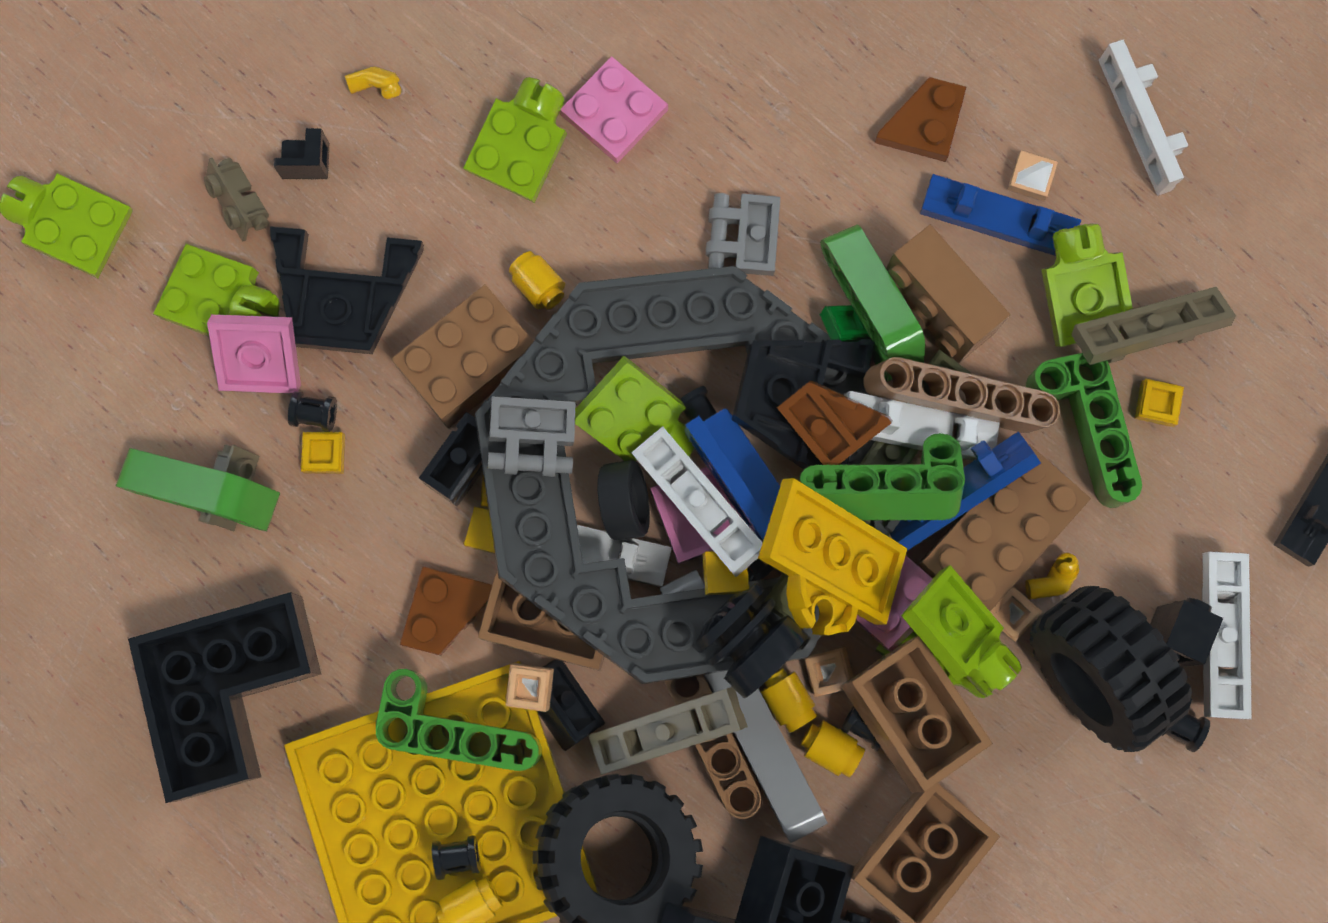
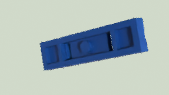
(994, 214)
(1002, 464)

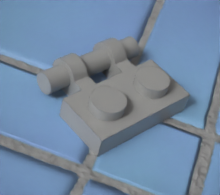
(756, 233)
(531, 423)

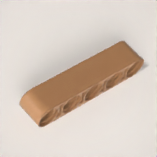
(979, 393)
(725, 782)

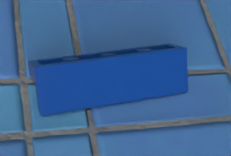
(735, 468)

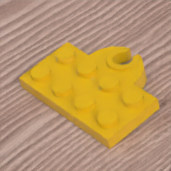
(830, 561)

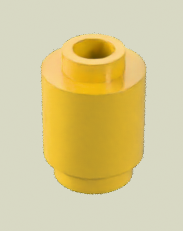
(537, 280)
(788, 700)
(832, 749)
(470, 903)

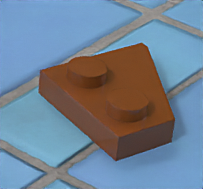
(926, 120)
(831, 422)
(442, 609)

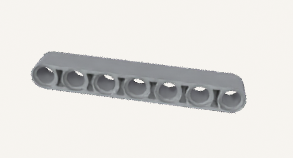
(766, 750)

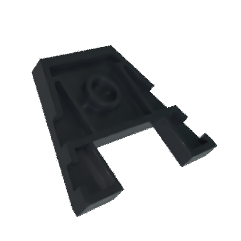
(340, 308)
(779, 370)

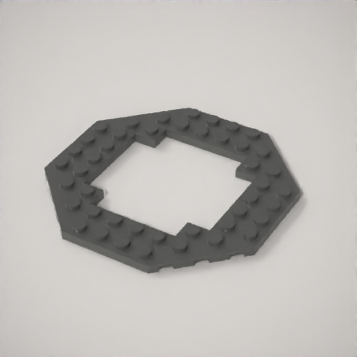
(535, 513)

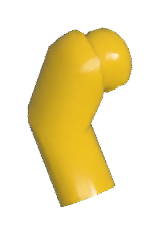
(374, 77)
(1057, 581)

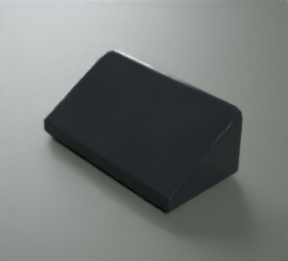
(570, 710)

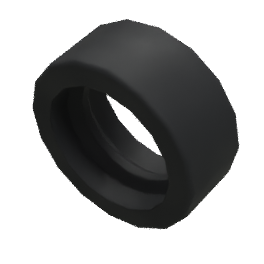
(623, 500)

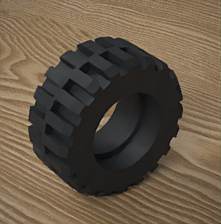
(1111, 668)
(659, 818)

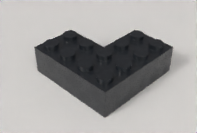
(196, 683)
(782, 887)

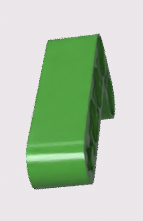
(874, 296)
(1093, 430)
(198, 488)
(897, 491)
(459, 732)

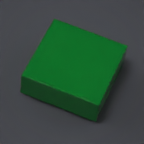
(843, 323)

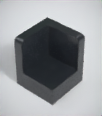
(304, 157)

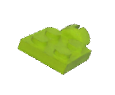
(520, 140)
(66, 221)
(1083, 281)
(212, 285)
(630, 409)
(962, 633)

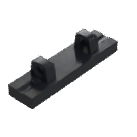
(1307, 528)

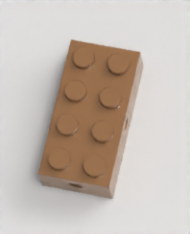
(1007, 531)

